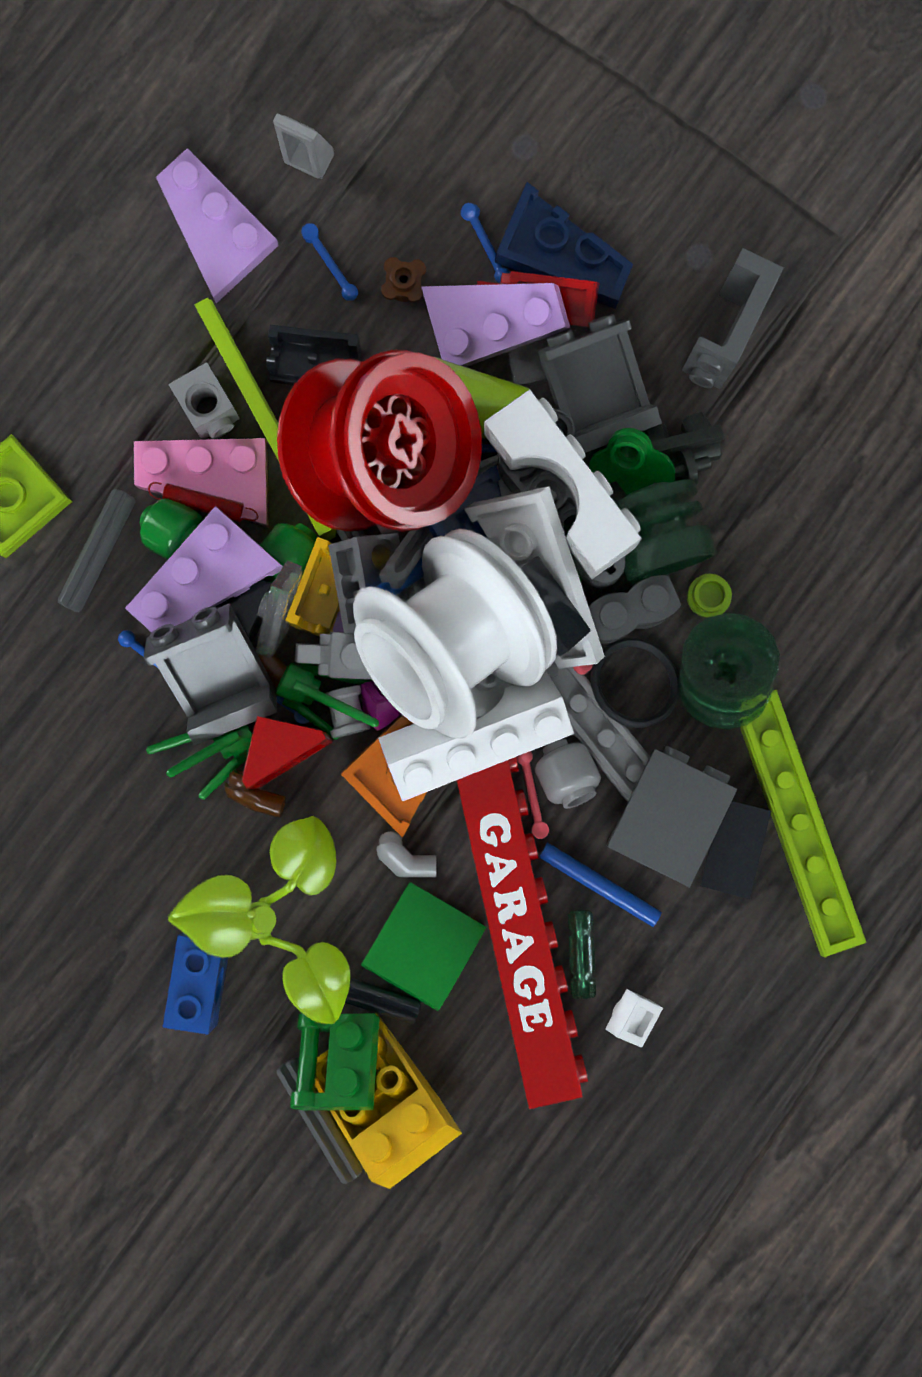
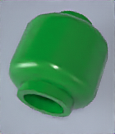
(167, 526)
(290, 544)

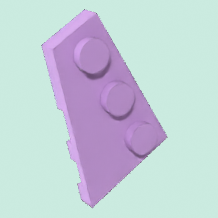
(215, 224)
(492, 319)
(202, 573)

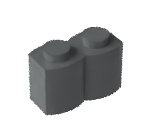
(641, 608)

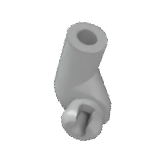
(400, 861)

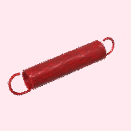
(202, 501)

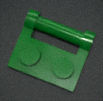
(349, 1063)

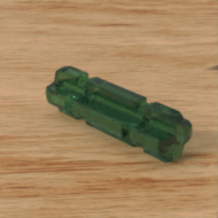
(582, 954)

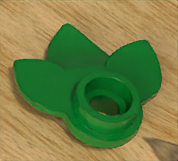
(632, 467)

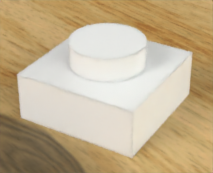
(633, 1018)

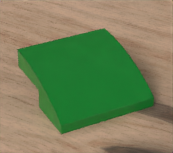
(423, 946)

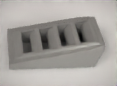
(303, 146)

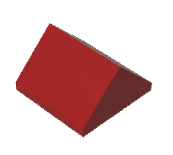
(278, 748)

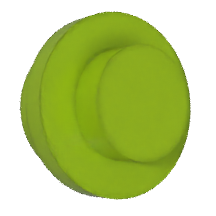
(709, 595)

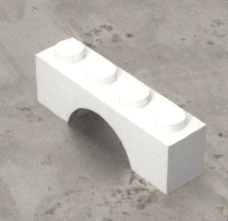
(528, 437)
(517, 724)

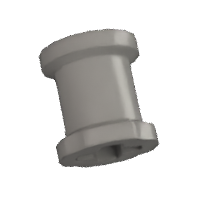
(344, 724)

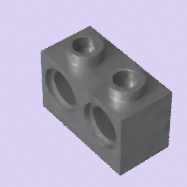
(358, 565)

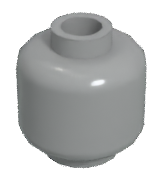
(567, 773)

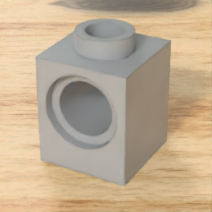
(195, 387)

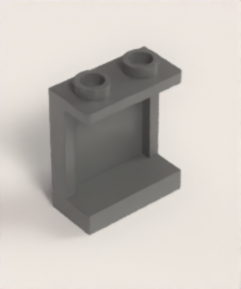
(749, 287)
(598, 381)
(212, 672)
(673, 815)

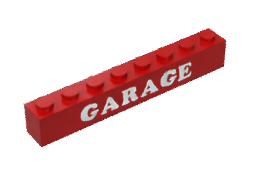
(521, 936)

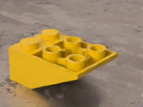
(406, 1120)

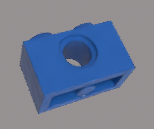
(194, 988)

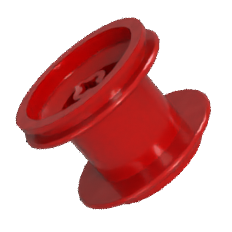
(402, 466)

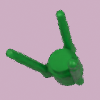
(300, 686)
(232, 743)

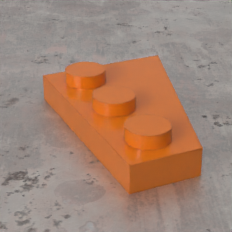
(374, 782)

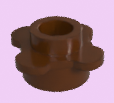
(406, 291)

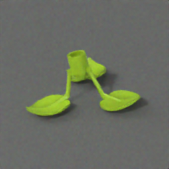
(224, 920)

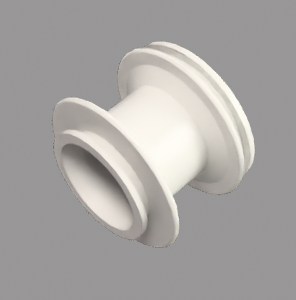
(464, 625)

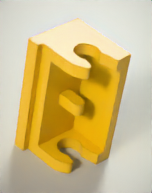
(316, 598)

